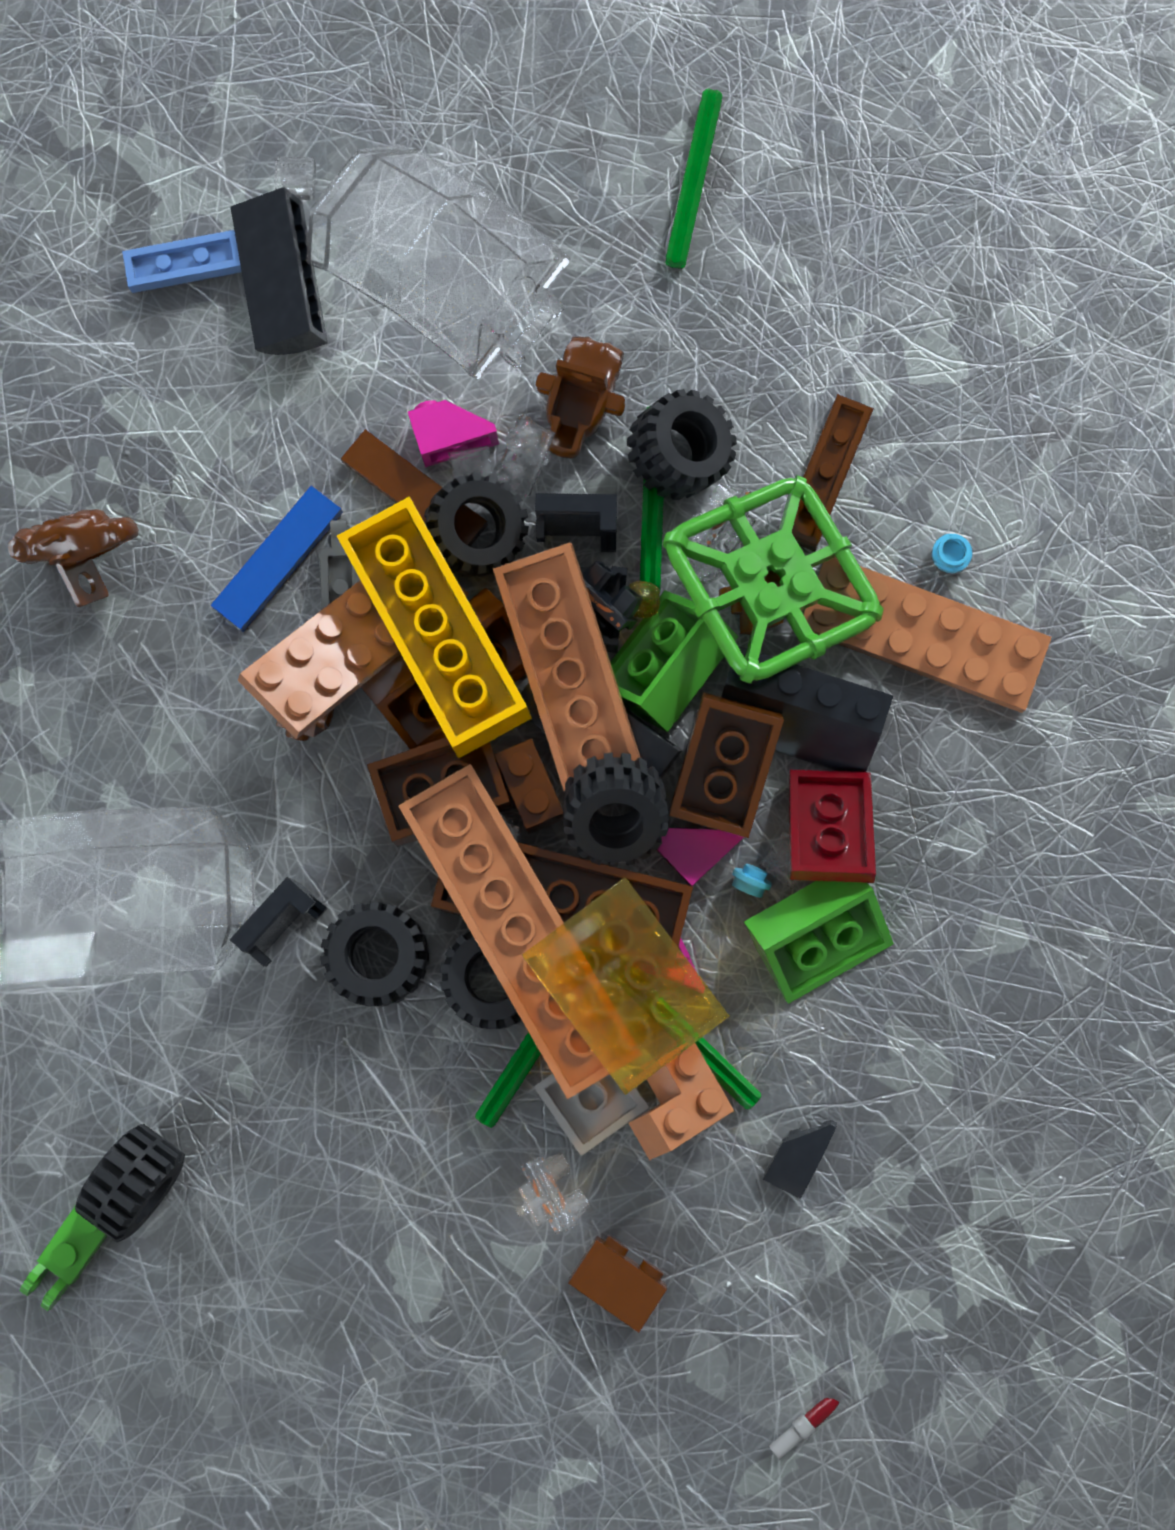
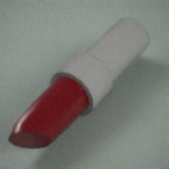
(803, 1427)

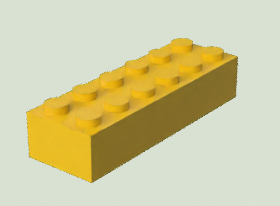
(434, 627)

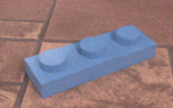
(181, 261)

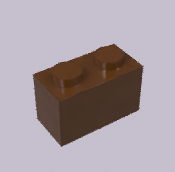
(529, 786)
(619, 1282)

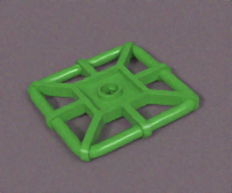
(765, 601)

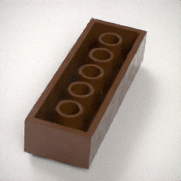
(577, 882)

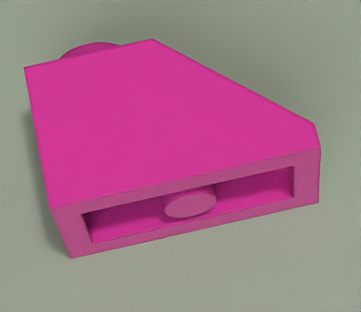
(448, 428)

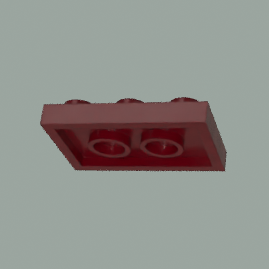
(831, 826)

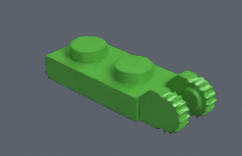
(65, 1257)

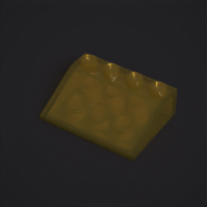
(625, 985)

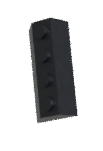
(823, 715)

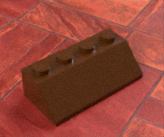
(402, 701)

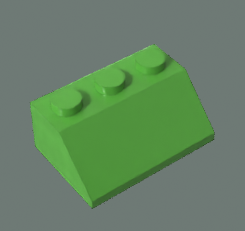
(666, 661)
(818, 934)

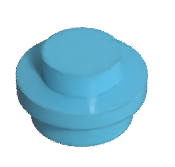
(951, 553)
(751, 880)

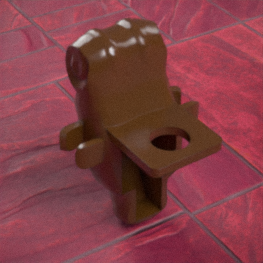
(581, 393)
(71, 545)

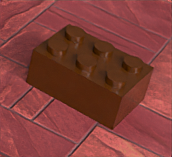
(726, 765)
(418, 769)

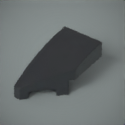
(799, 1158)

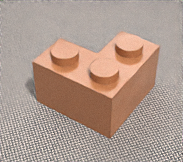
(688, 1104)

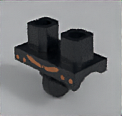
(616, 610)

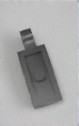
(335, 567)

